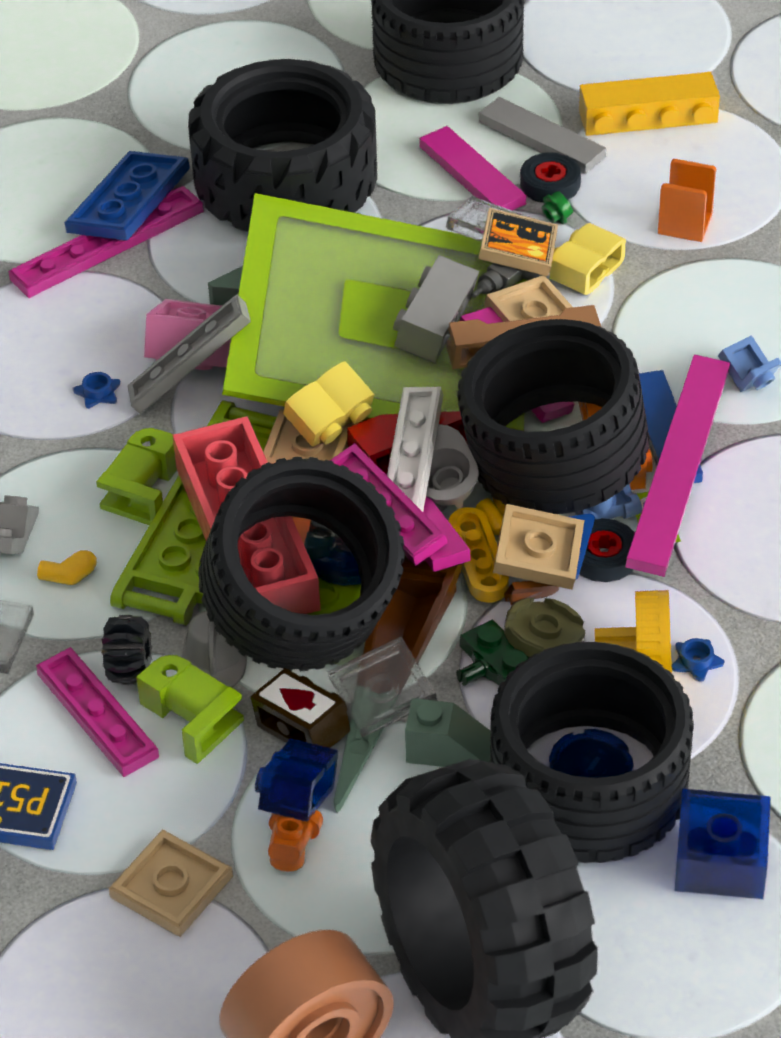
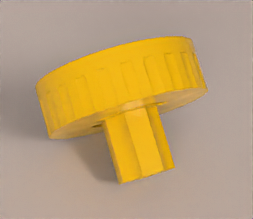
(651, 631)

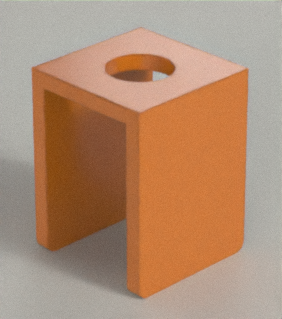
(687, 200)

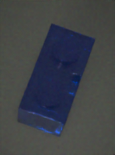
(297, 779)

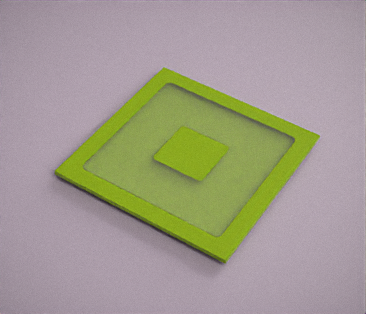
(329, 292)

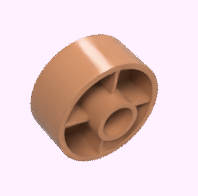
(309, 990)

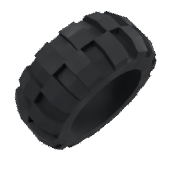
(483, 903)

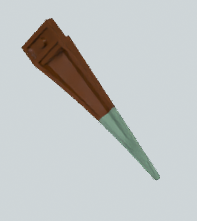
(414, 616)

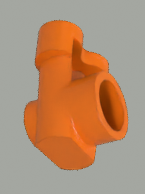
(290, 840)

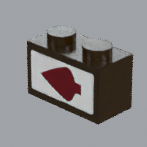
(300, 710)

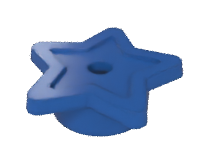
(97, 388)
(696, 648)

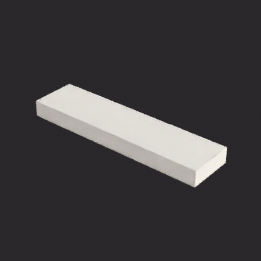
(415, 441)

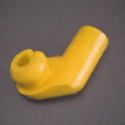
(70, 570)

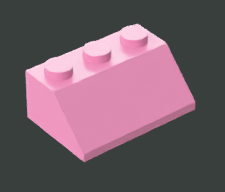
(174, 321)

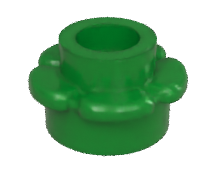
(557, 208)

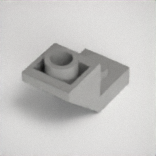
(16, 523)

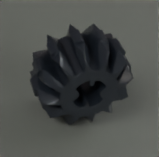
(126, 648)

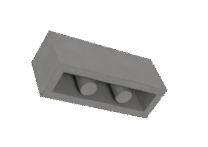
(440, 300)

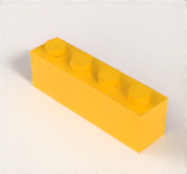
(649, 103)

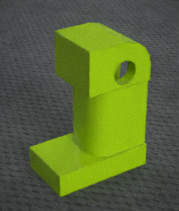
(135, 472)
(193, 696)

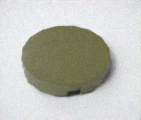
(542, 625)

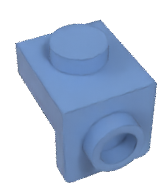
(749, 364)

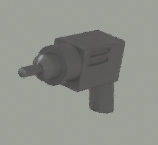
(500, 277)

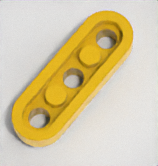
(478, 572)

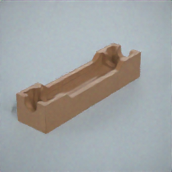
(471, 335)

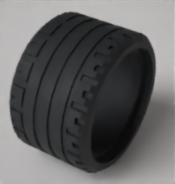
(447, 46)
(543, 366)
(328, 497)
(604, 689)

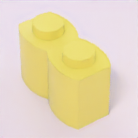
(587, 258)
(329, 404)

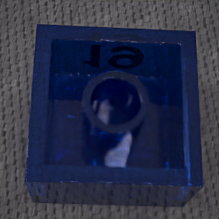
(723, 843)

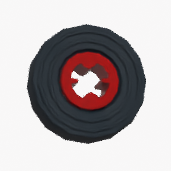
(550, 173)
(607, 565)

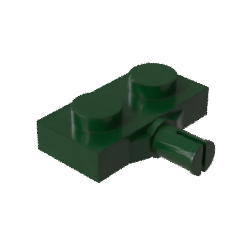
(490, 653)

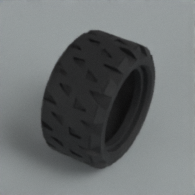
(282, 104)

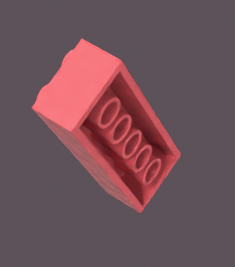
(271, 551)

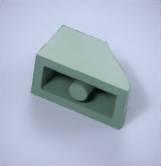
(444, 734)

